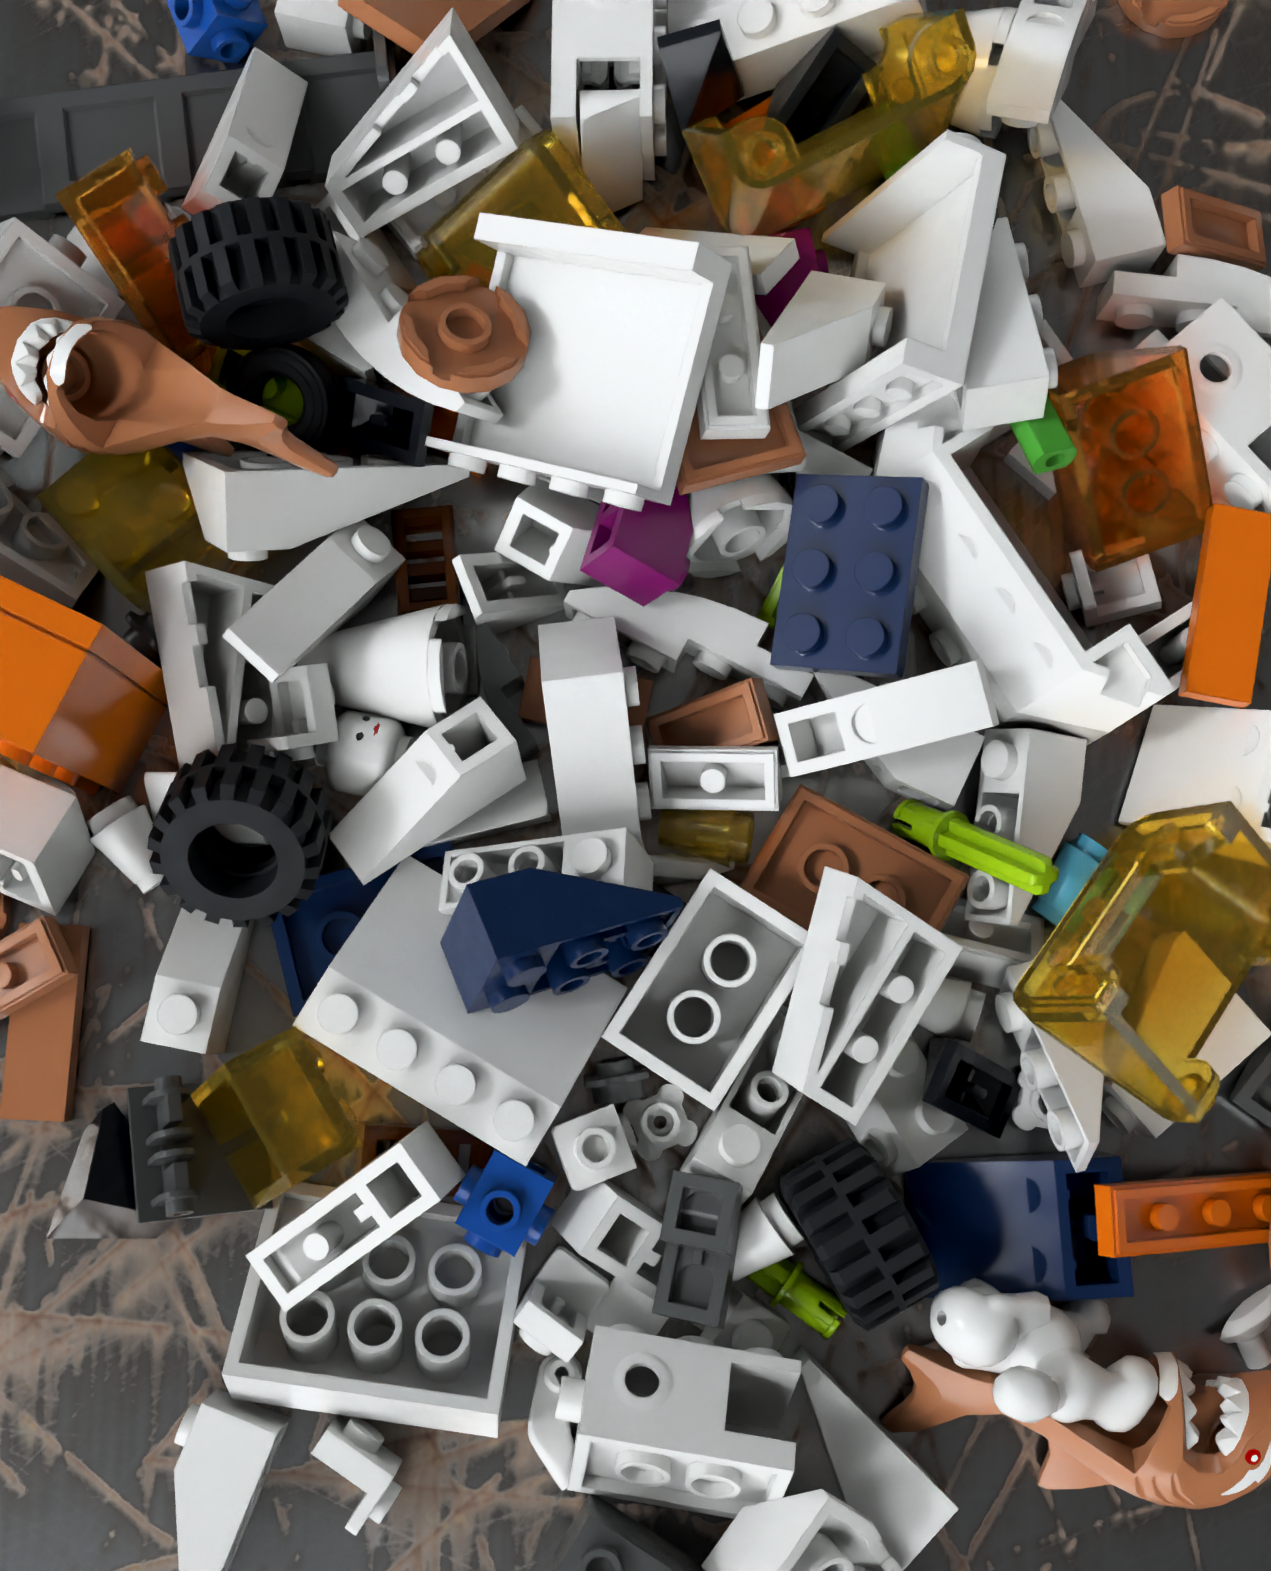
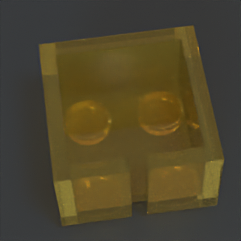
(128, 516)
(290, 1105)

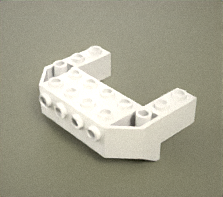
(996, 604)

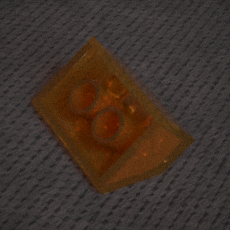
(129, 233)
(1138, 455)

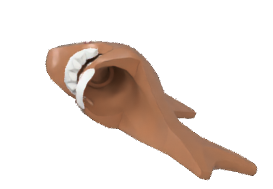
(124, 392)
(1186, 1452)

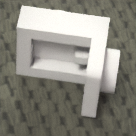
(1112, 592)
(302, 712)
(595, 1146)
(558, 1304)
(357, 1454)

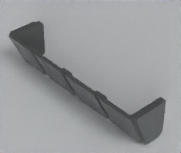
(173, 120)

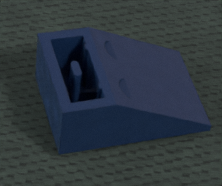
(548, 933)
(1018, 1224)

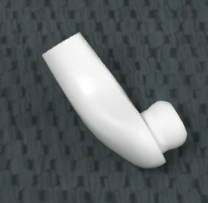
(550, 1436)

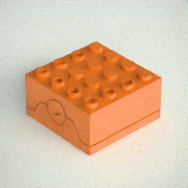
(72, 693)

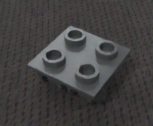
(176, 1158)

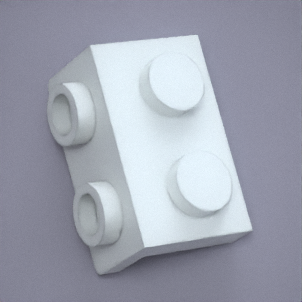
(897, 1123)

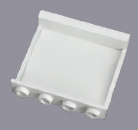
(930, 244)
(608, 360)

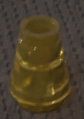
(709, 834)

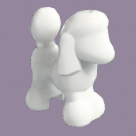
(1042, 1356)

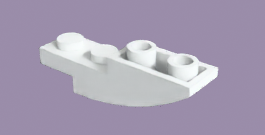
(1038, 60)
(1185, 293)
(372, 327)
(680, 623)
(885, 719)

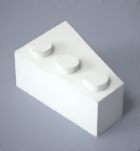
(423, 132)
(208, 684)
(590, 728)
(857, 993)

